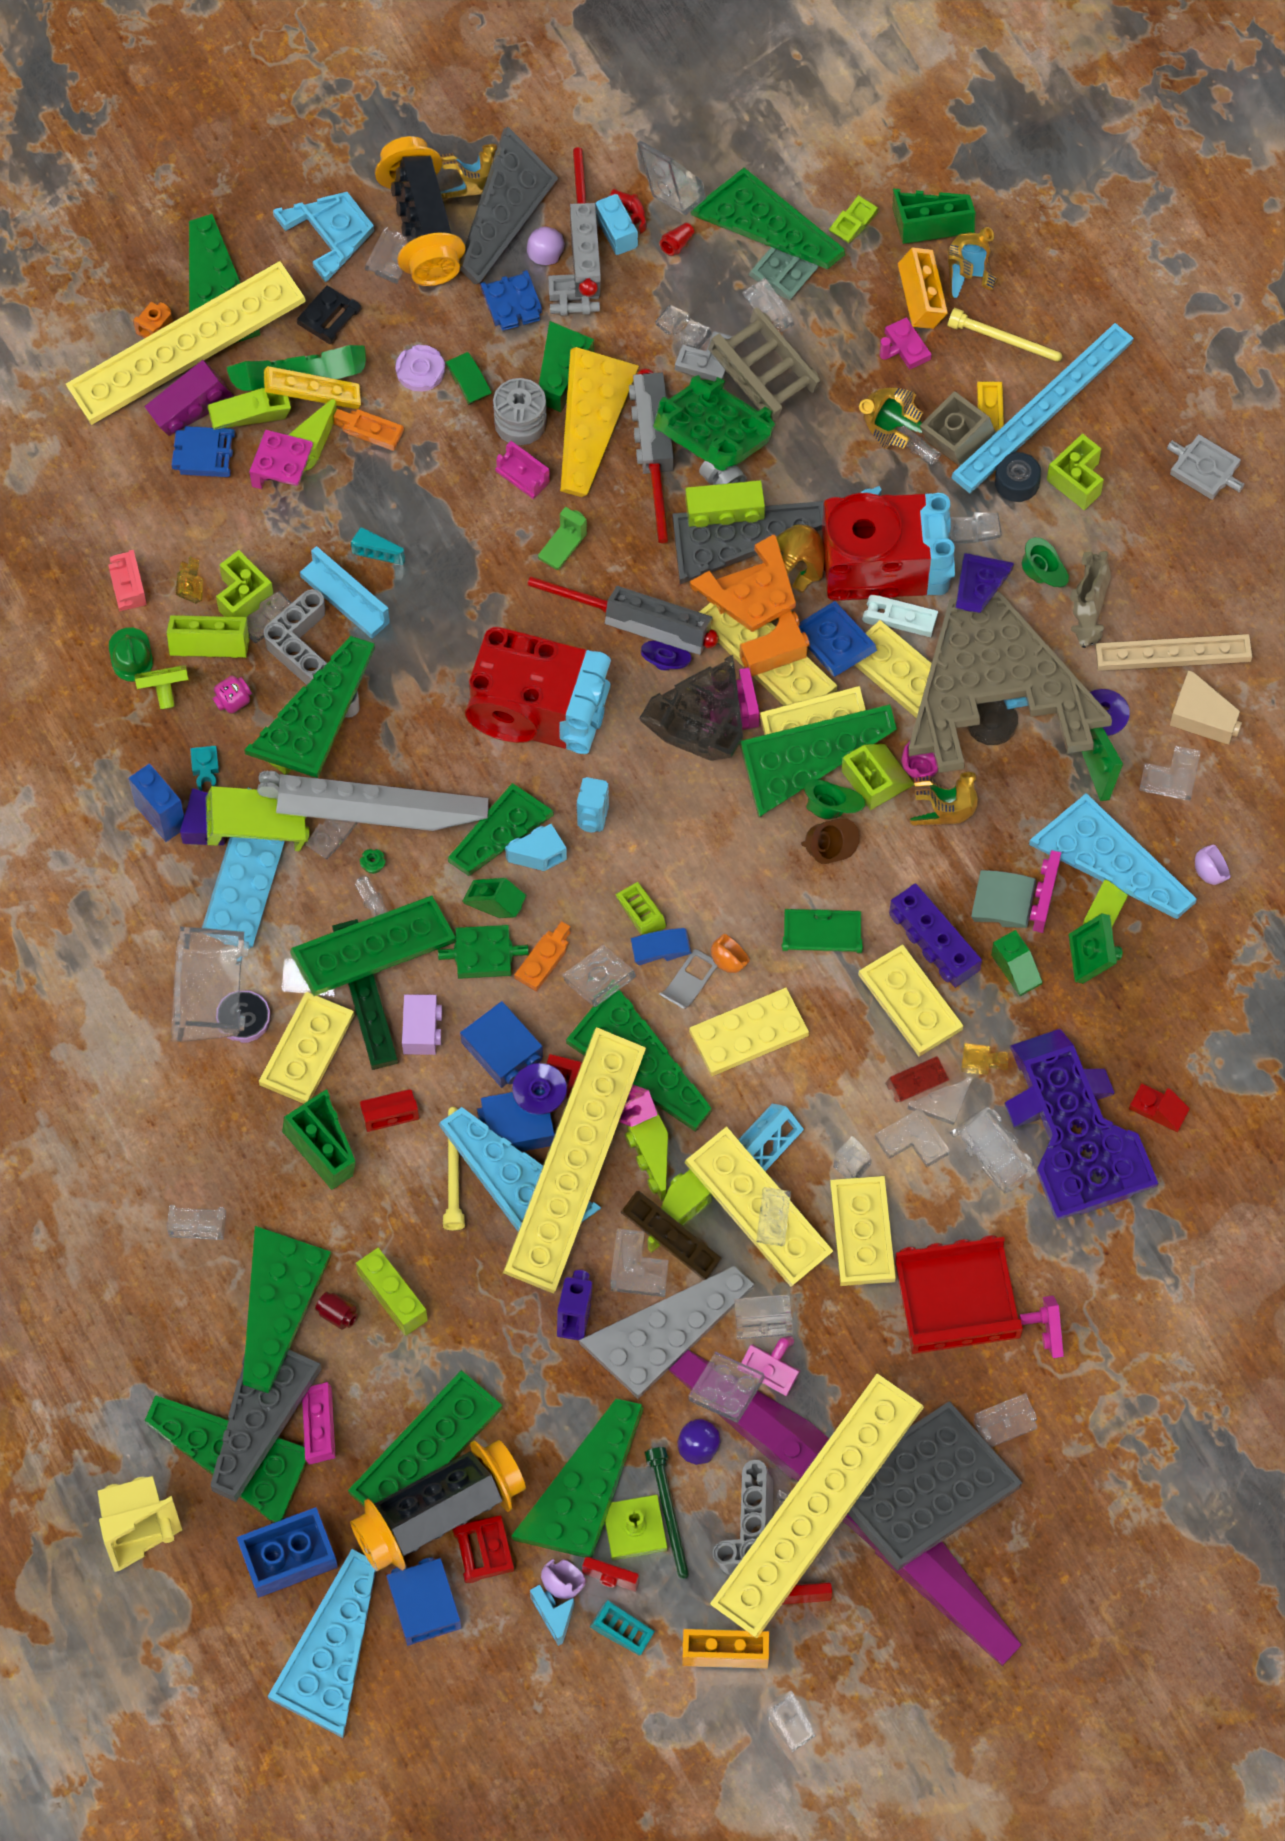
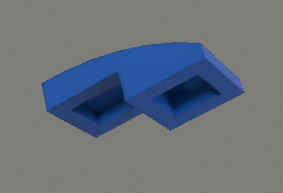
(661, 944)

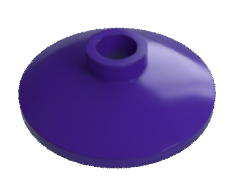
(665, 656)
(1117, 710)
(538, 1077)

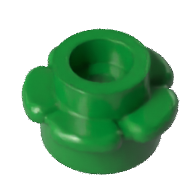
(372, 867)

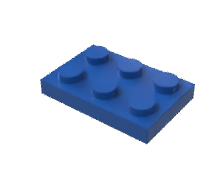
(836, 639)

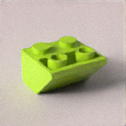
(875, 774)

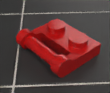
(492, 1546)

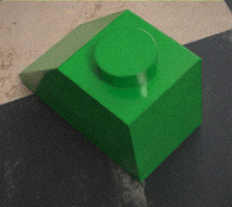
(495, 897)
(1016, 962)

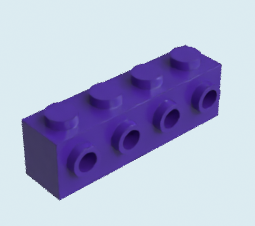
(934, 935)

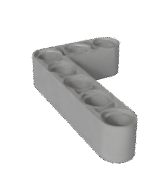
(290, 639)

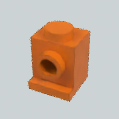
(152, 319)

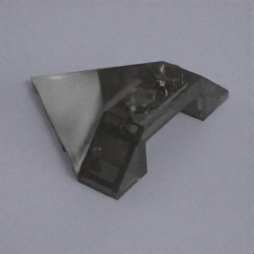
(700, 713)

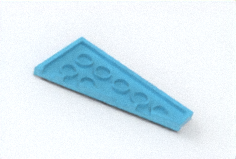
(1104, 850)
(497, 1164)
(325, 1661)

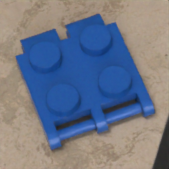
(512, 300)
(201, 451)

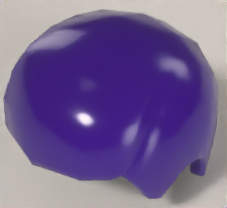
(698, 1441)

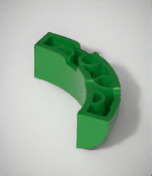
(333, 364)

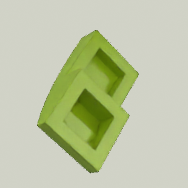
(854, 220)

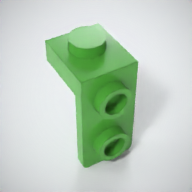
(565, 540)

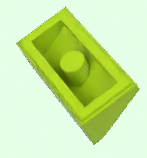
(1107, 901)

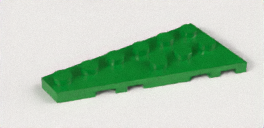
(760, 214)
(209, 265)
(788, 759)
(580, 1496)

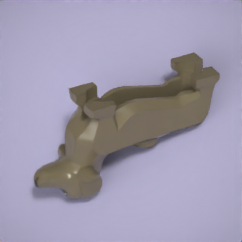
(1089, 598)

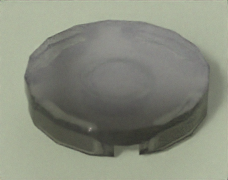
(996, 723)

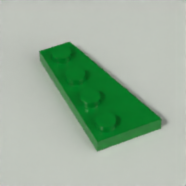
(509, 818)

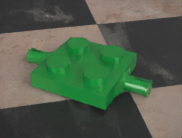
(483, 951)

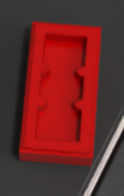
(610, 1575)

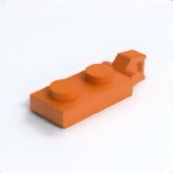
(369, 428)
(544, 957)

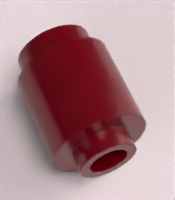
(336, 1310)

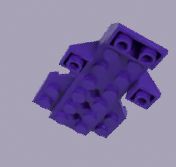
(1067, 1097)

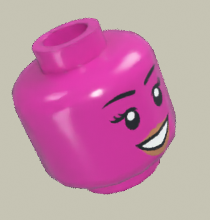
(231, 694)

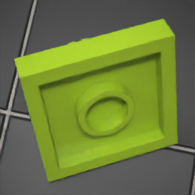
(162, 681)
(635, 1528)

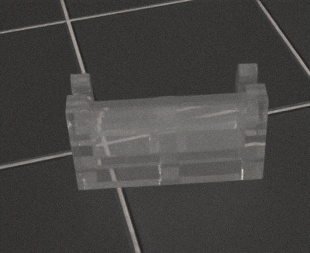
(766, 299)
(196, 1223)
(763, 1317)
(1006, 1420)

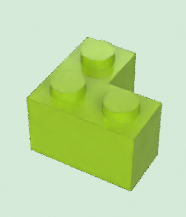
(1074, 473)
(246, 587)

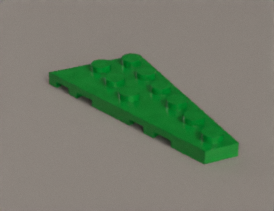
(312, 718)
(657, 1069)
(280, 1292)
(200, 1438)

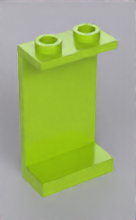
(250, 815)

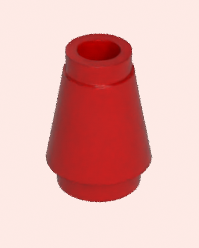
(676, 239)

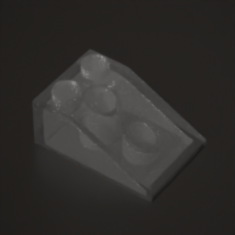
(671, 181)

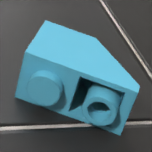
(537, 850)

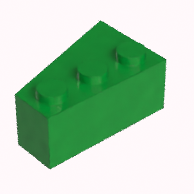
(932, 216)
(556, 363)
(320, 1140)

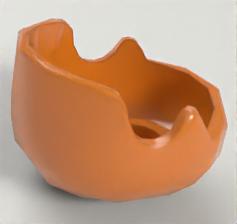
(728, 954)

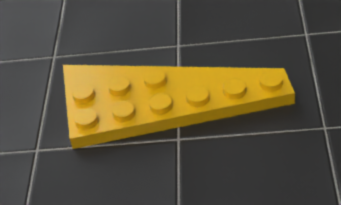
(594, 402)

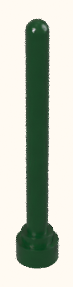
(657, 1460)

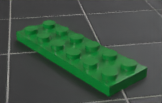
(372, 945)
(430, 1440)

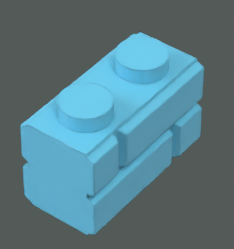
(616, 224)
(592, 804)

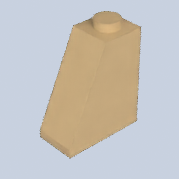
(1205, 711)

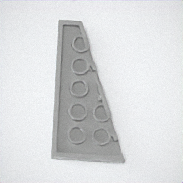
(655, 1338)

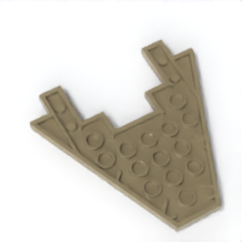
(992, 660)

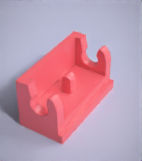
(126, 581)

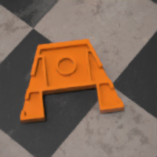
(756, 598)

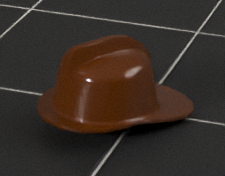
(832, 840)

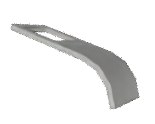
(686, 987)

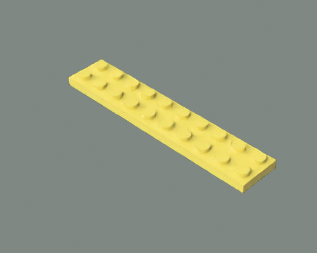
(185, 342)
(574, 1160)
(816, 1505)

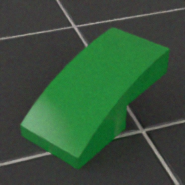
(468, 377)

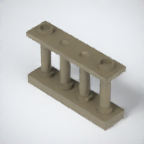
(754, 385)

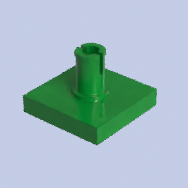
(1093, 948)

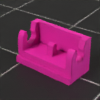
(522, 470)
(638, 1107)

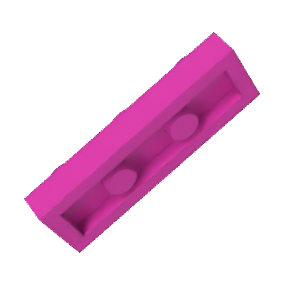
(1044, 891)
(318, 1424)

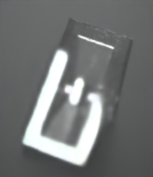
(790, 1721)

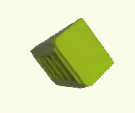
(647, 924)

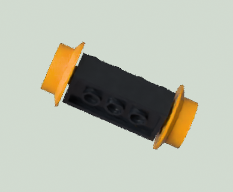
(411, 173)
(437, 1504)

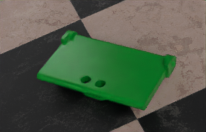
(837, 933)

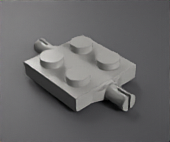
(1205, 466)

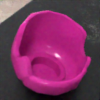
(918, 765)

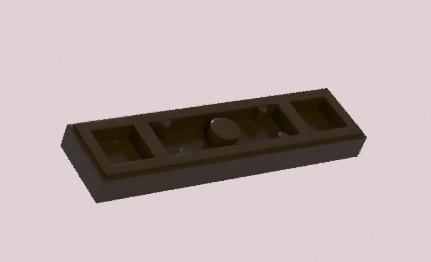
(671, 1235)

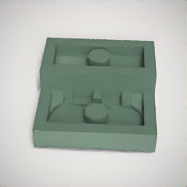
(783, 272)
(1003, 898)

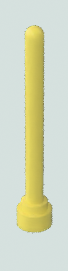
(960, 320)
(453, 1218)

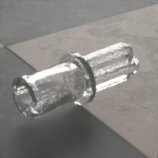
(920, 447)
(370, 896)

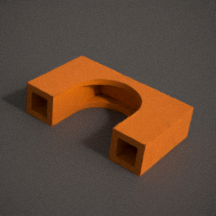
(778, 647)

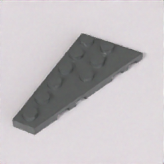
(509, 197)
(723, 545)
(257, 1422)

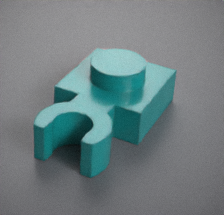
(205, 764)

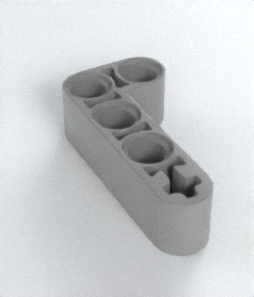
(750, 1515)

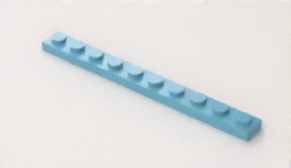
(1042, 407)

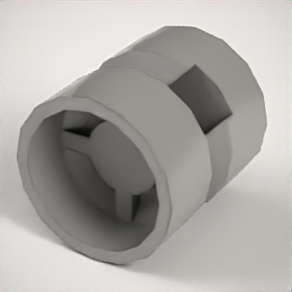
(715, 477)

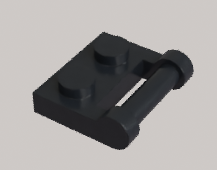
(323, 310)

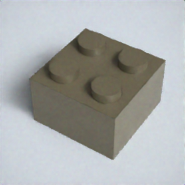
(957, 428)

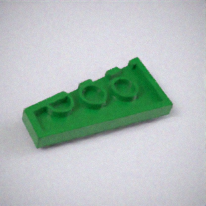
(1102, 764)

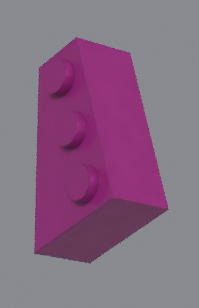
(188, 398)

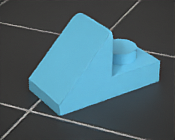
(555, 1619)

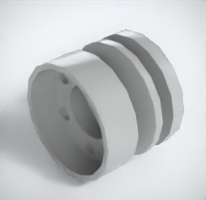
(520, 411)

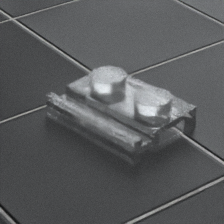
(384, 256)

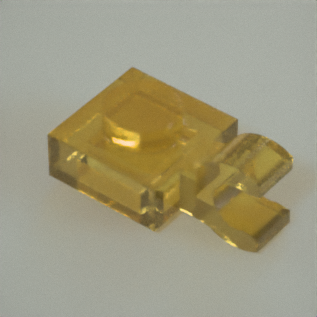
(188, 584)
(979, 1060)

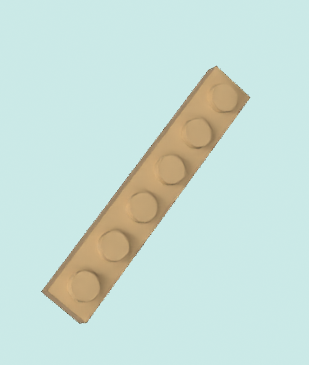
(1173, 652)

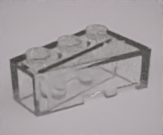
(995, 1149)

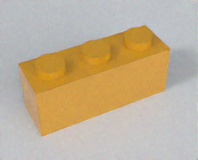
(922, 288)
(725, 1649)

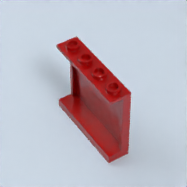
(957, 1294)

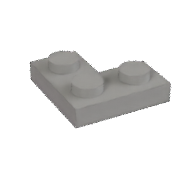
(700, 362)

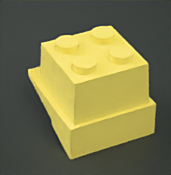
(135, 1520)

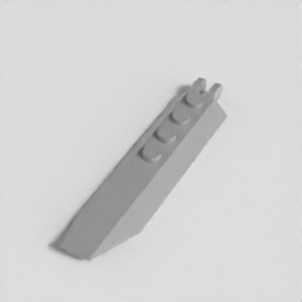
(370, 802)

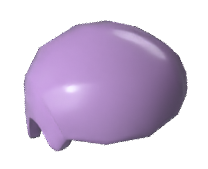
(545, 245)
(1211, 865)
(562, 1579)

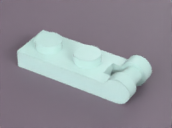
(900, 615)

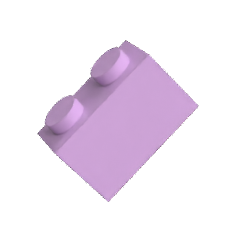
(420, 1024)

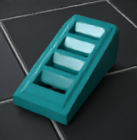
(375, 547)
(607, 1630)

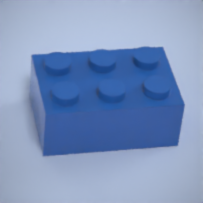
(287, 1552)

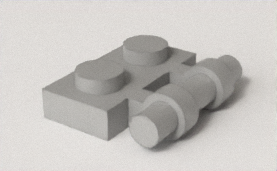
(563, 289)

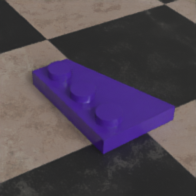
(980, 581)

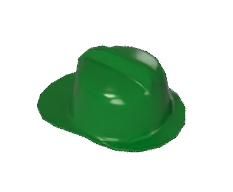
(1043, 563)
(130, 653)
(831, 800)

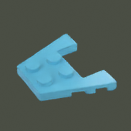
(338, 223)

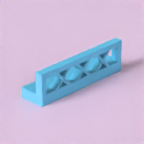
(346, 593)
(762, 1131)

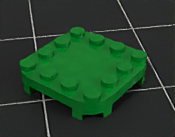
(714, 423)

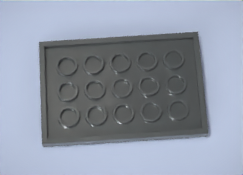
(931, 1487)

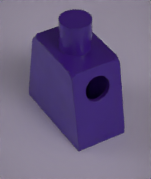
(194, 823)
(574, 1306)

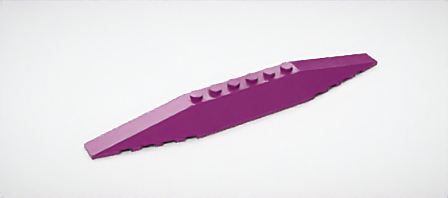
(794, 1444)

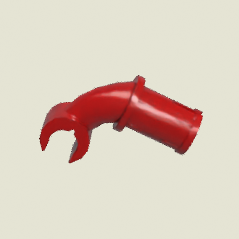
(634, 206)

